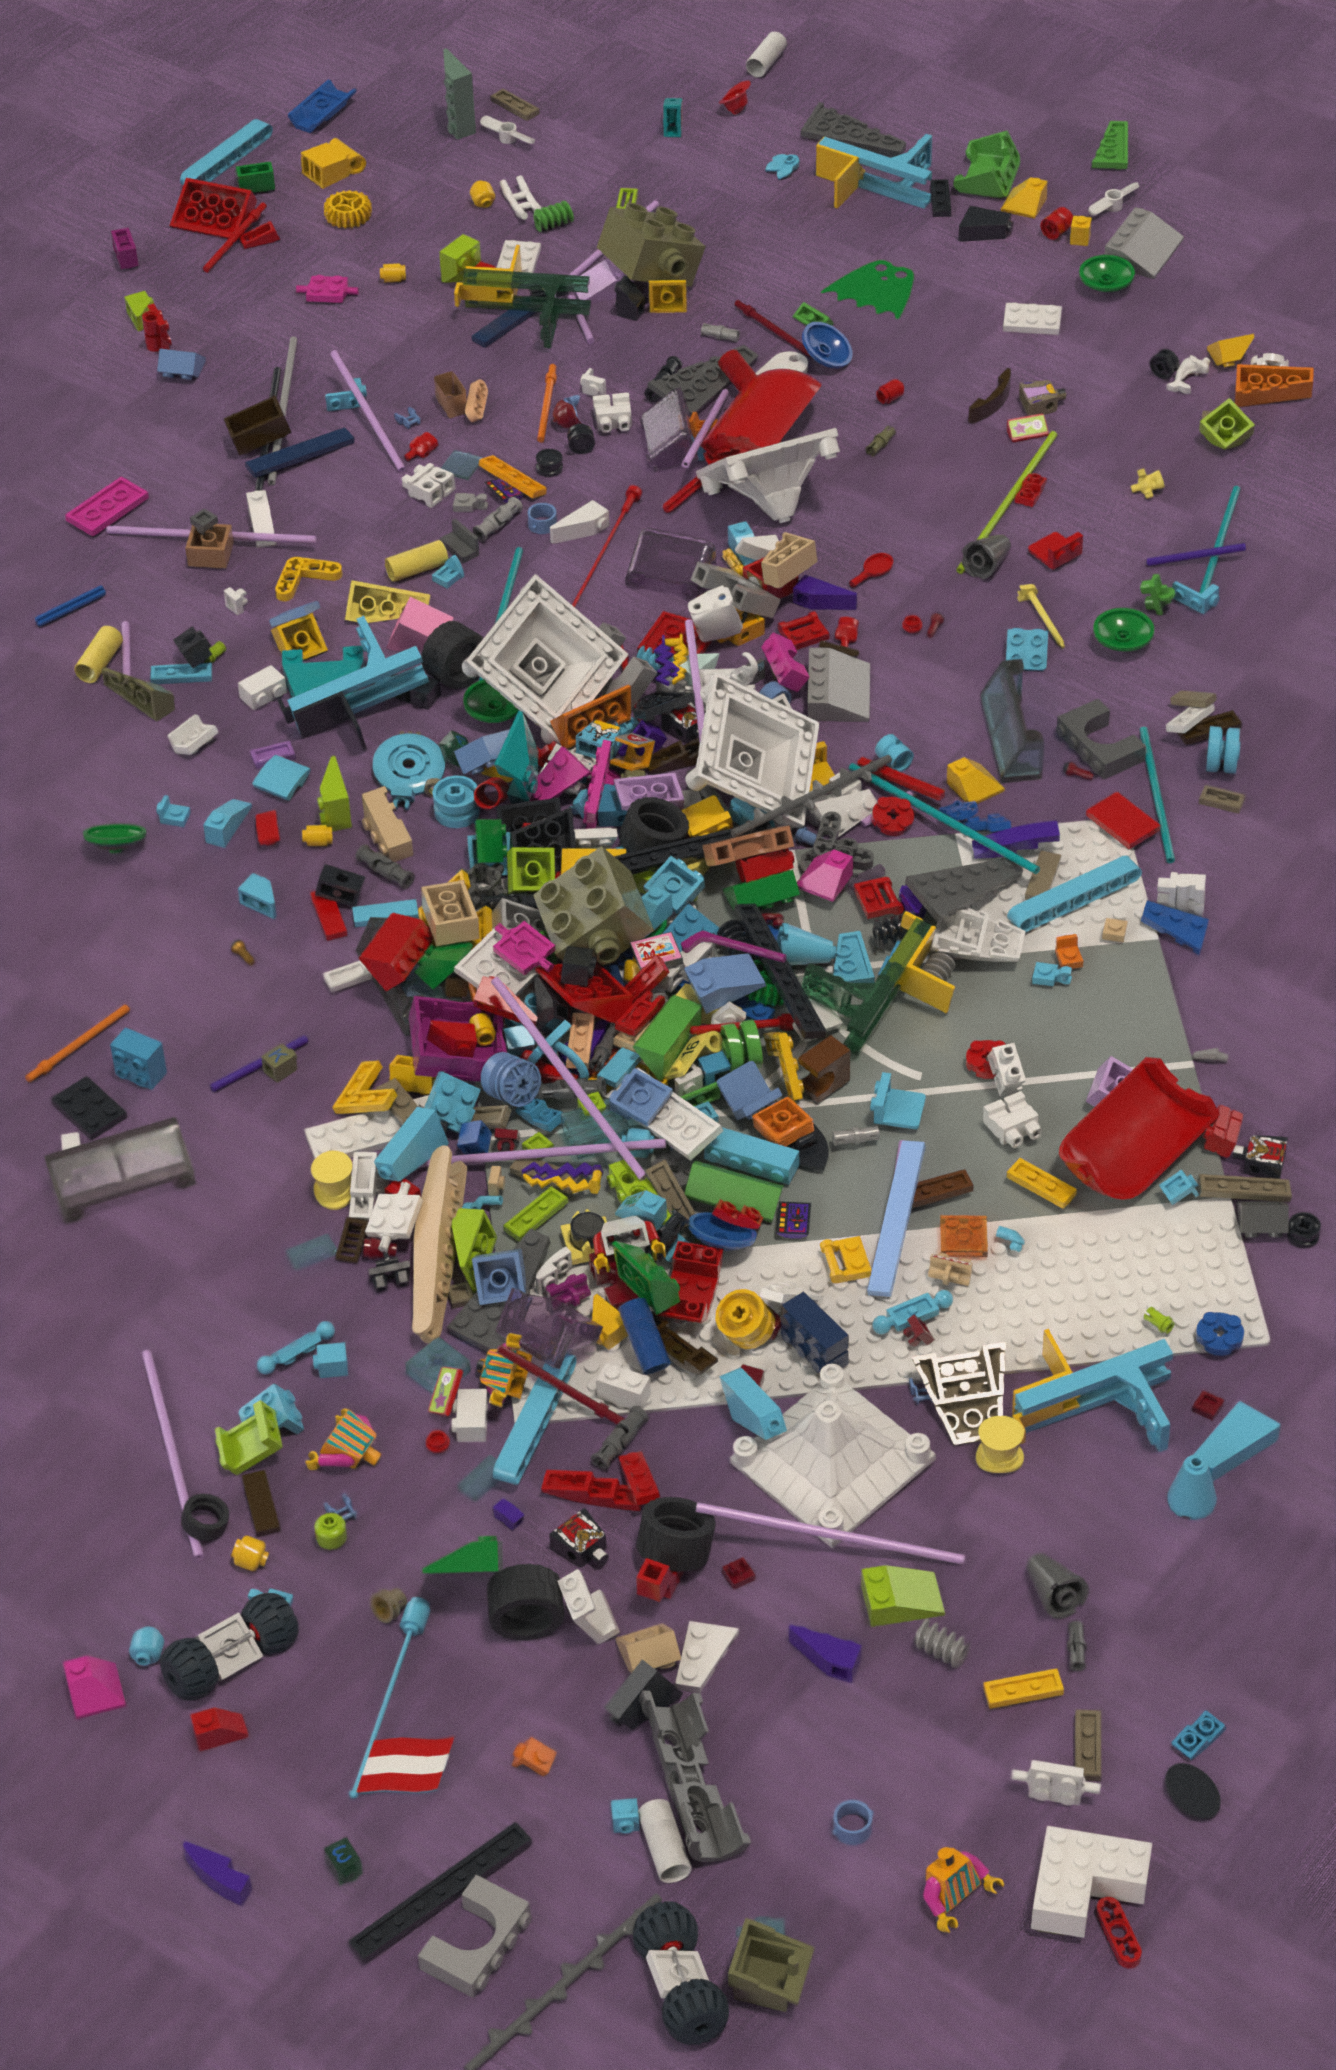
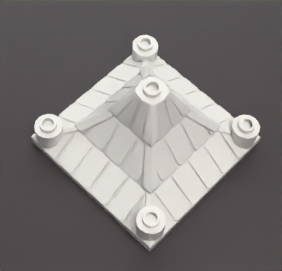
(771, 473)
(544, 656)
(754, 748)
(834, 1458)

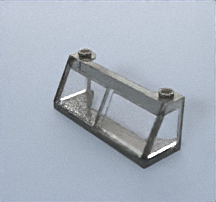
(118, 1167)

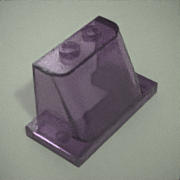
(546, 1326)

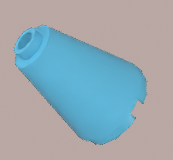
(804, 947)
(1193, 1489)

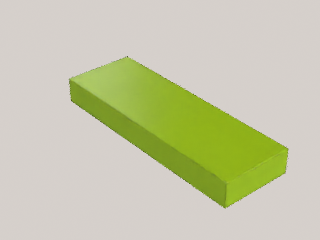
(535, 1213)

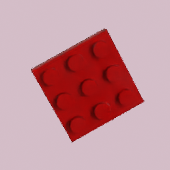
(670, 626)

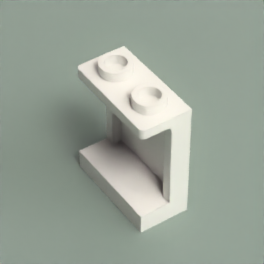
(587, 1610)

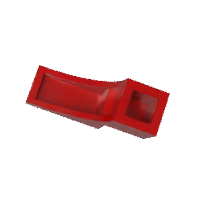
(657, 1580)

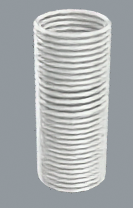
(766, 54)
(664, 1841)

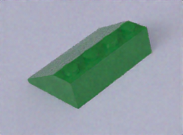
(476, 1556)

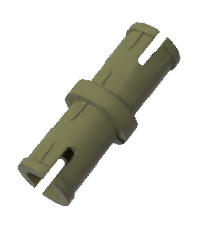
(880, 440)

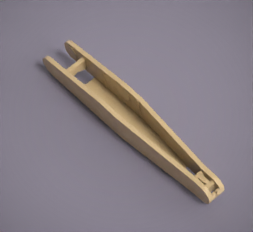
(435, 1242)

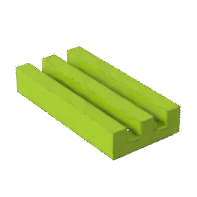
(628, 191)

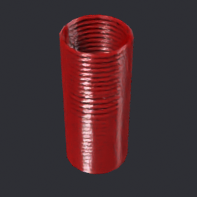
(736, 368)
(480, 797)

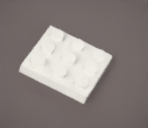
(485, 962)

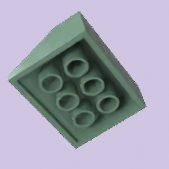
(459, 97)

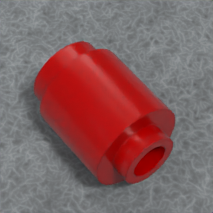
(890, 391)

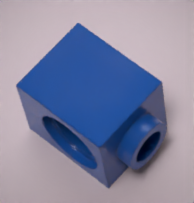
(474, 1138)

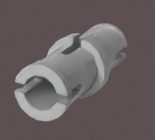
(720, 332)
(855, 1135)

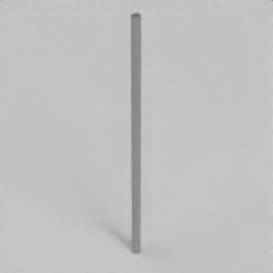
(284, 396)

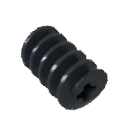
(733, 930)
(888, 930)

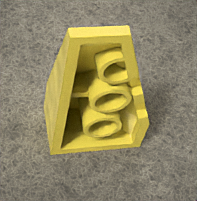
(378, 602)

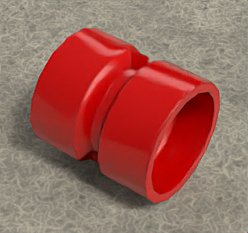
(1056, 223)

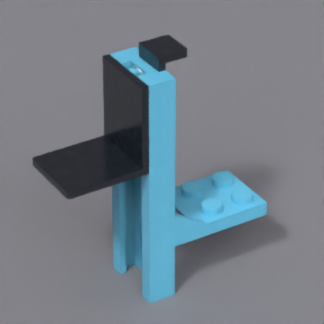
(328, 706)

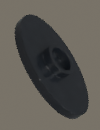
(1192, 1791)

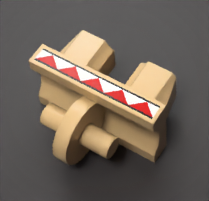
(950, 1269)

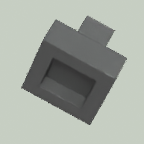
(203, 521)

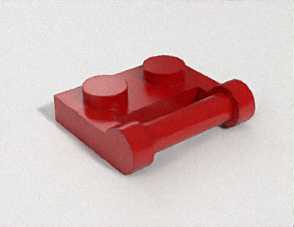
(806, 635)
(872, 900)

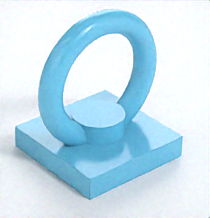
(555, 1043)

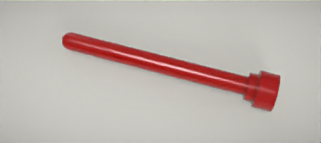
(782, 1022)

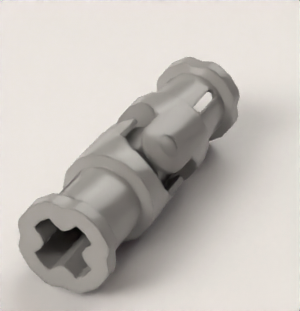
(497, 518)

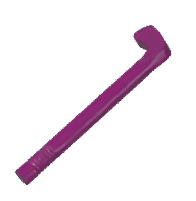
(704, 936)

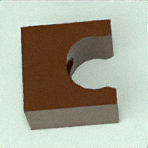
(827, 1066)

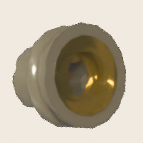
(386, 1604)

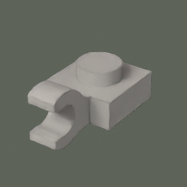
(467, 502)

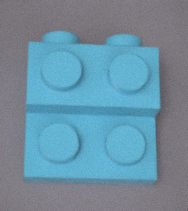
(679, 881)
(452, 1100)

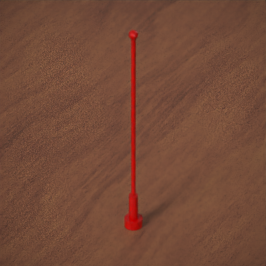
(633, 495)

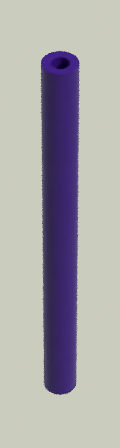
(1196, 554)
(252, 1067)

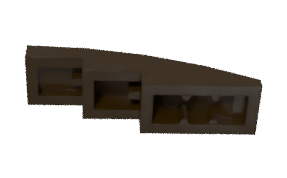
(675, 757)

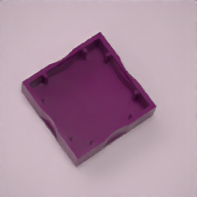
(430, 1059)

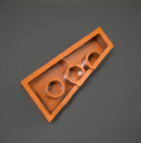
(1271, 384)

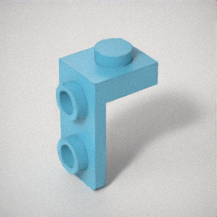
(346, 399)
(1195, 600)

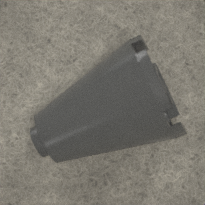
(985, 555)
(1056, 1586)

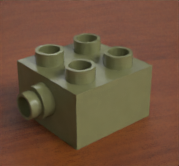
(650, 244)
(594, 908)

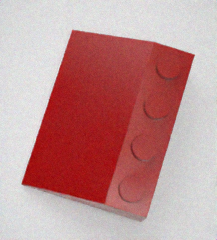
(212, 208)
(601, 997)

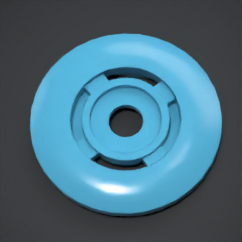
(395, 750)

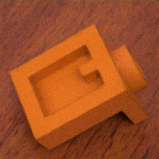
(1068, 951)

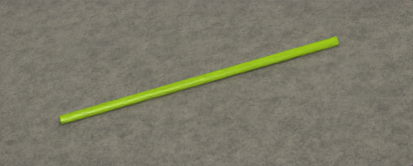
(1015, 489)

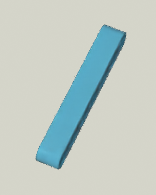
(229, 152)
(1074, 893)
(531, 1424)

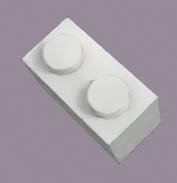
(262, 687)
(623, 1386)
(471, 1415)

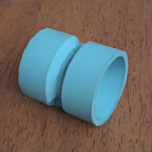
(900, 753)

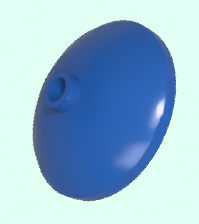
(827, 345)
(719, 1233)

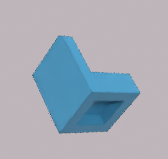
(712, 1065)

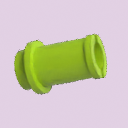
(217, 649)
(1159, 1320)

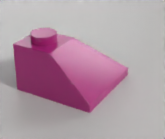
(827, 875)
(93, 1686)

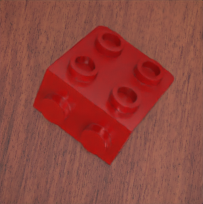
(1056, 549)

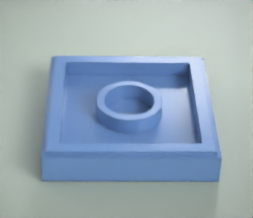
(294, 613)

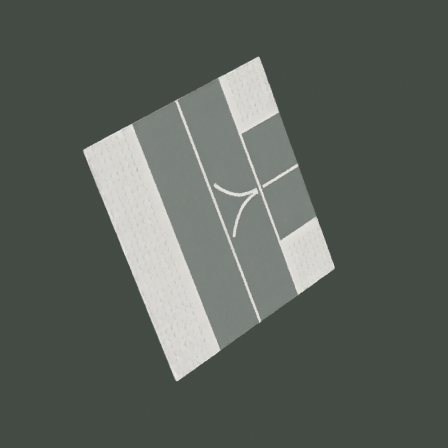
(1082, 1267)

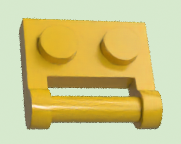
(853, 1258)

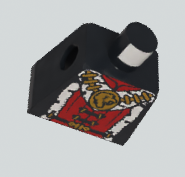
(682, 723)
(1263, 1156)
(580, 1540)

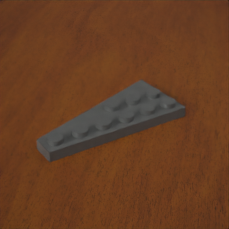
(850, 131)
(699, 381)
(961, 886)
(478, 1322)

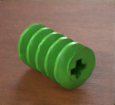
(552, 214)

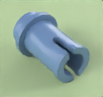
(806, 836)

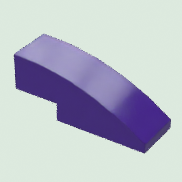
(218, 1873)

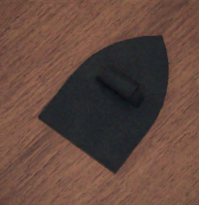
(812, 1150)

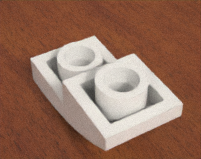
(555, 1265)

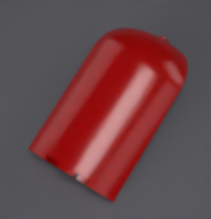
(762, 411)
(1136, 1131)

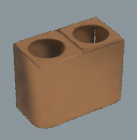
(449, 385)

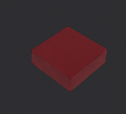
(1208, 1405)

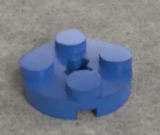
(1222, 1322)

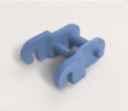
(404, 421)
(914, 1391)
(348, 1502)

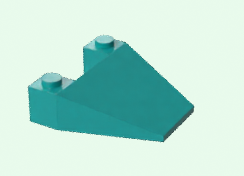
(306, 676)

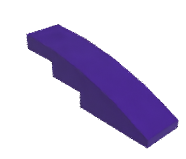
(1019, 838)

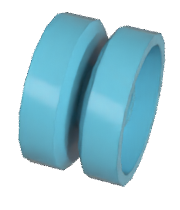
(1223, 750)
(455, 802)

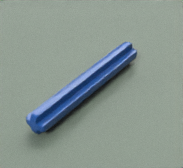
(70, 606)

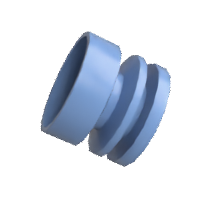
(510, 1079)

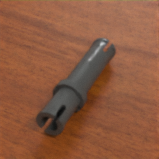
(603, 1050)

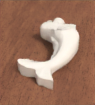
(1188, 366)

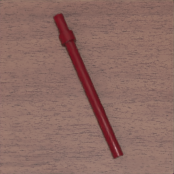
(750, 312)
(600, 1409)

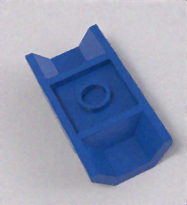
(319, 107)

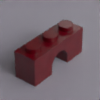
(617, 1293)

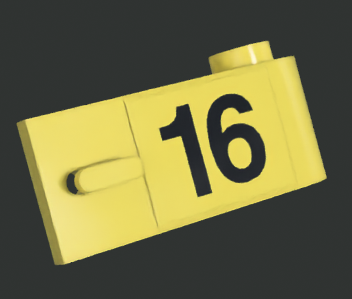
(696, 1047)

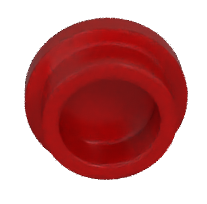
(912, 624)
(437, 1441)

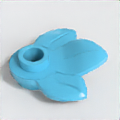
(783, 164)

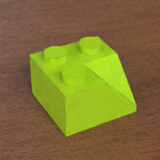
(456, 256)
(1227, 426)
(529, 869)

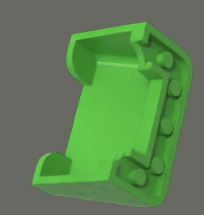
(992, 166)

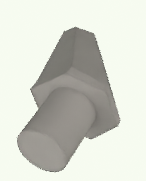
(1210, 1055)

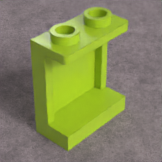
(249, 1440)

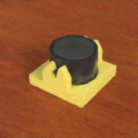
(581, 1233)

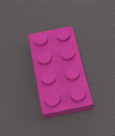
(106, 506)
(596, 787)

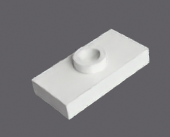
(346, 976)

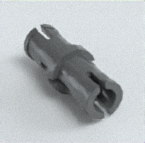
(1077, 1646)

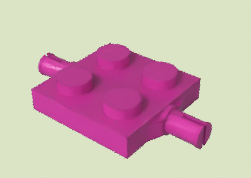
(327, 289)
(524, 947)

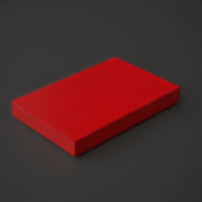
(1123, 820)

